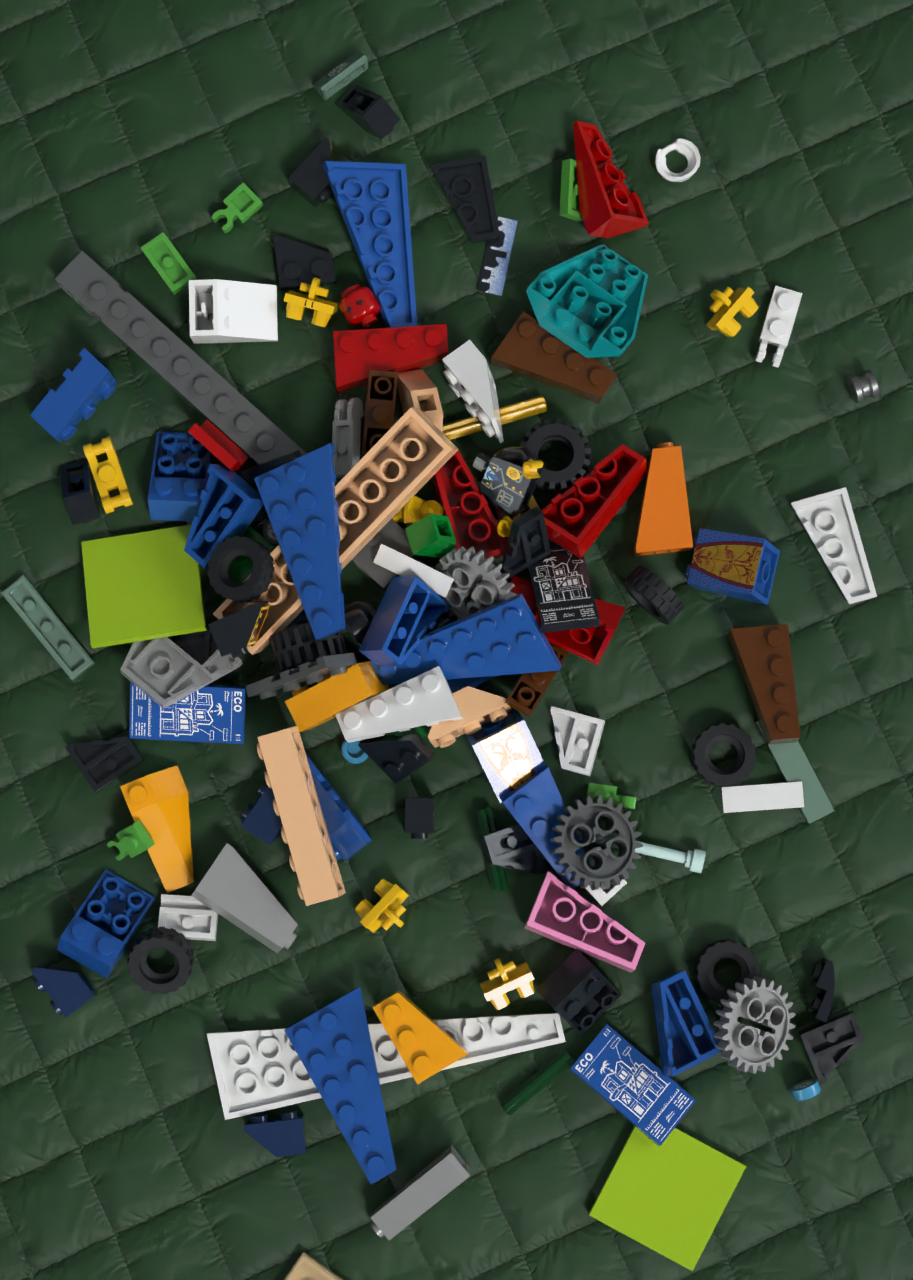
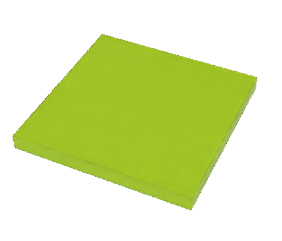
(142, 587)
(668, 1194)

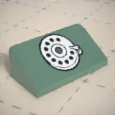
(341, 75)

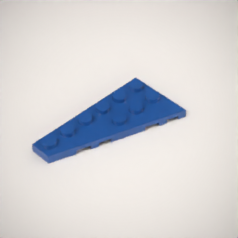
(378, 221)
(306, 524)
(483, 644)
(343, 1067)

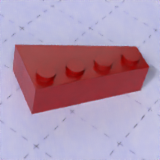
(467, 509)
(584, 642)

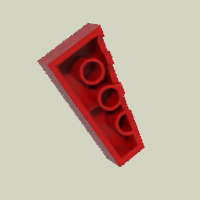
(386, 350)
(591, 503)

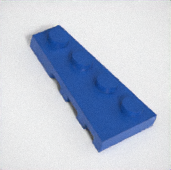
(535, 808)

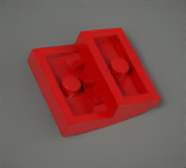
(220, 446)

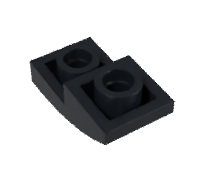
(825, 979)

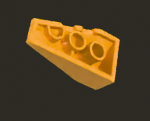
(163, 809)

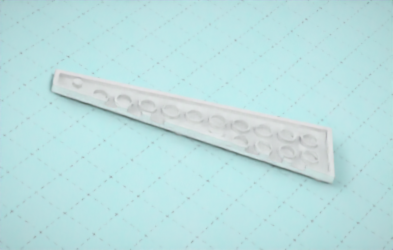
(264, 1071)

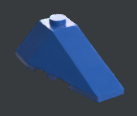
(343, 827)

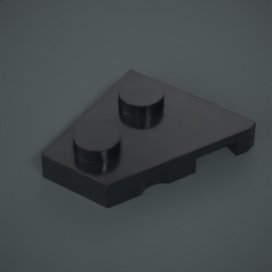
(301, 264)
(397, 754)
(830, 1043)

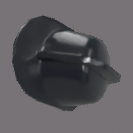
(358, 619)

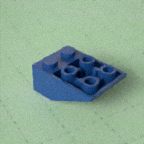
(177, 476)
(105, 923)

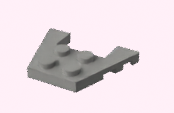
(169, 672)

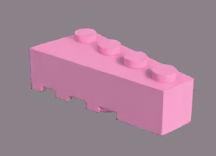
(574, 922)

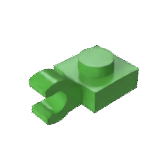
(608, 791)

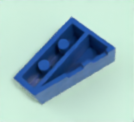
(75, 397)
(401, 620)
(681, 1024)

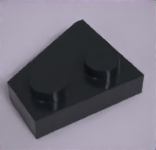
(526, 542)
(105, 760)
(513, 850)

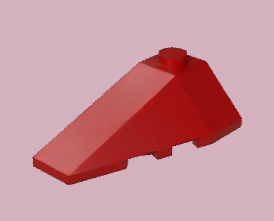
(603, 196)

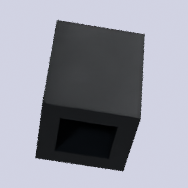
(419, 817)

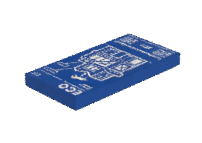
(206, 715)
(632, 1085)

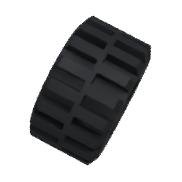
(570, 437)
(298, 646)

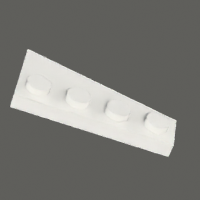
(836, 536)
(408, 705)

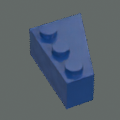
(224, 512)

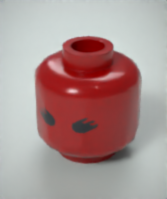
(359, 306)

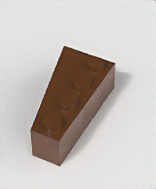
(543, 357)
(767, 668)

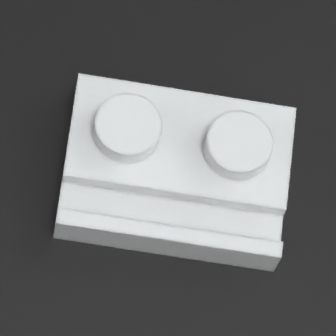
(188, 917)

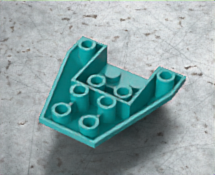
(590, 302)

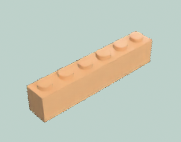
(300, 815)

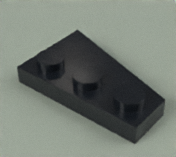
(470, 195)

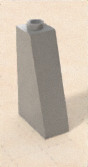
(245, 901)
(420, 1193)

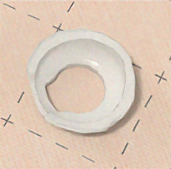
(685, 148)

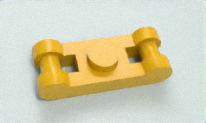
(108, 475)

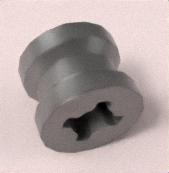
(863, 386)

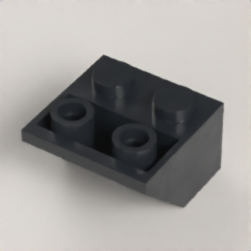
(578, 992)

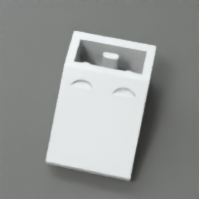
(232, 311)
(473, 381)

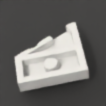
(576, 739)

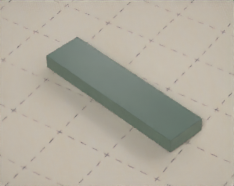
(48, 627)
(796, 768)

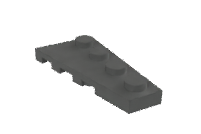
(310, 672)

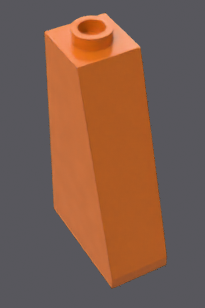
(664, 509)

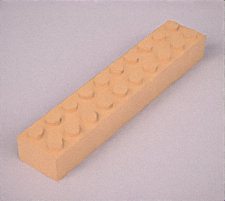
(366, 503)

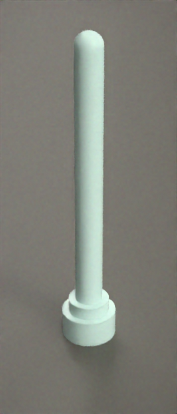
(691, 859)

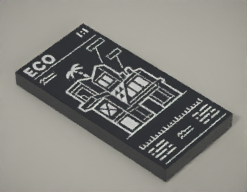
(563, 591)

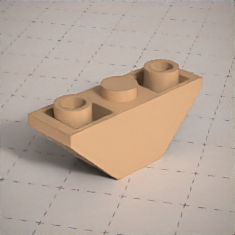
(419, 392)
(476, 709)

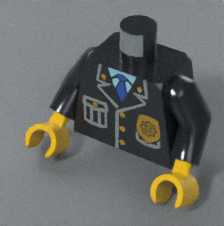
(509, 482)

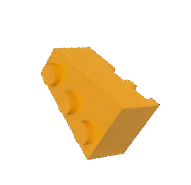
(333, 695)
(417, 1038)

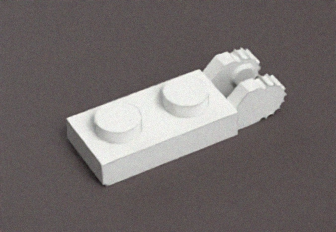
(778, 323)
(346, 435)

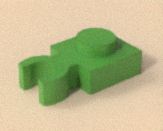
(240, 204)
(131, 840)

